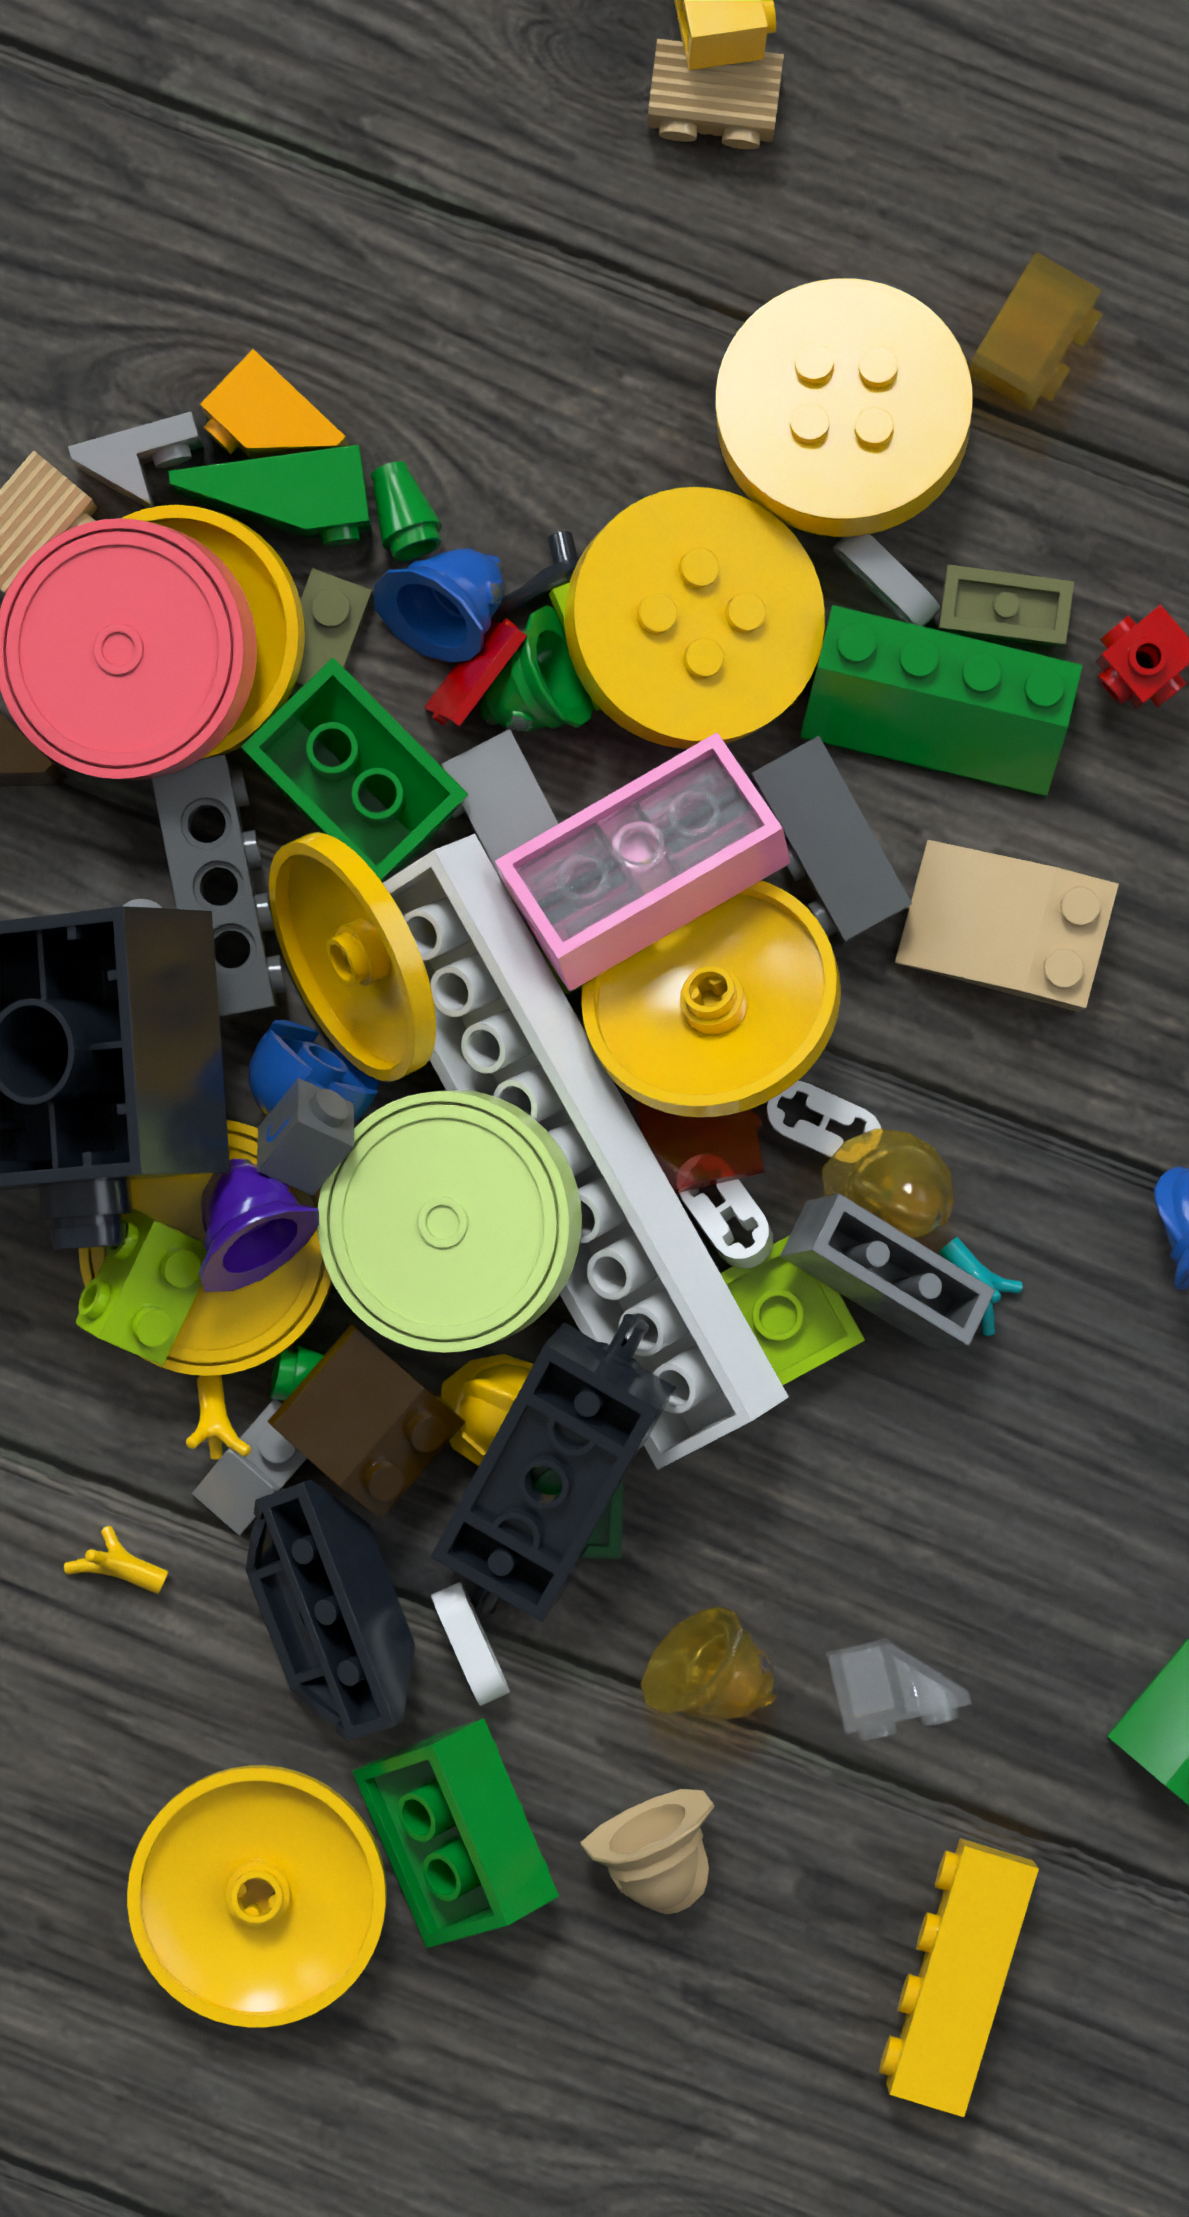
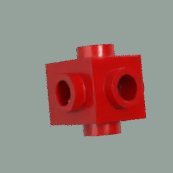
(1161, 643)

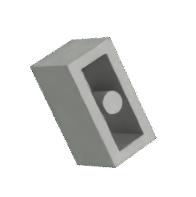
(503, 795)

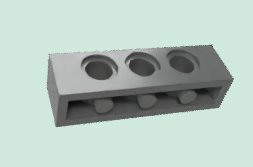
(179, 799)

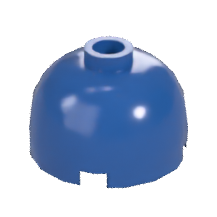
(290, 1054)

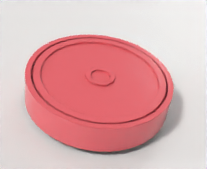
(126, 649)

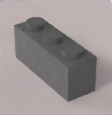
(830, 842)
(887, 1272)

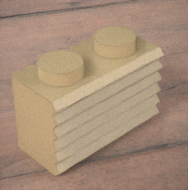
(719, 100)
(33, 510)

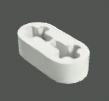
(824, 1104)
(714, 1225)
(470, 1643)

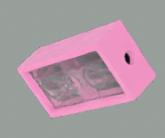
(643, 861)

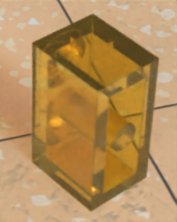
(1034, 332)

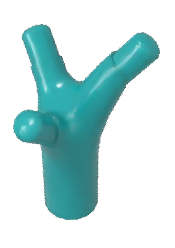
(961, 1256)

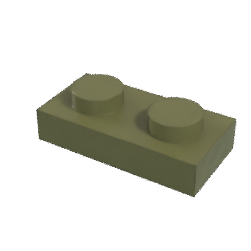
(1006, 606)
(332, 622)

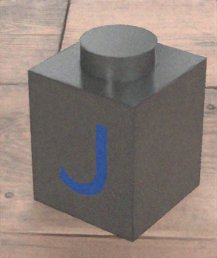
(305, 1136)

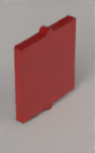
(472, 678)

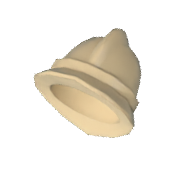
(656, 1850)

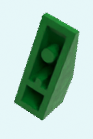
(297, 492)

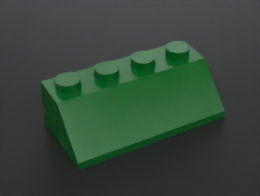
(940, 701)

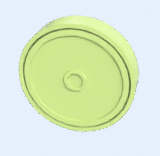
(450, 1221)

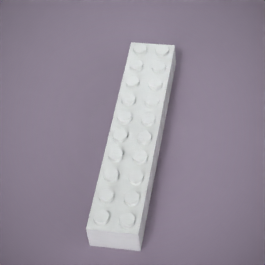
(518, 1039)

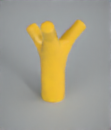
(214, 1420)
(119, 1564)

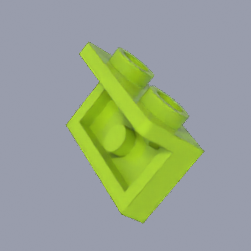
(143, 1288)

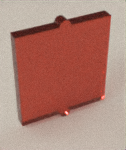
(703, 1149)

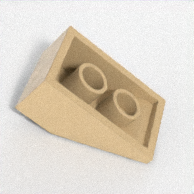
(1007, 924)

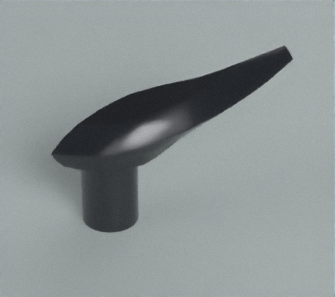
(538, 588)

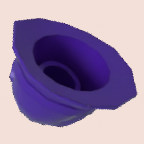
(250, 1227)

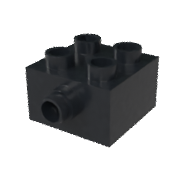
(108, 1061)

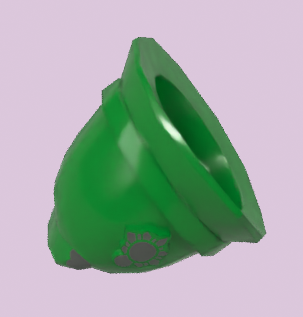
(538, 682)

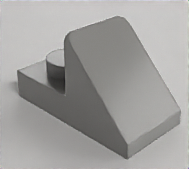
(120, 456)
(239, 1480)

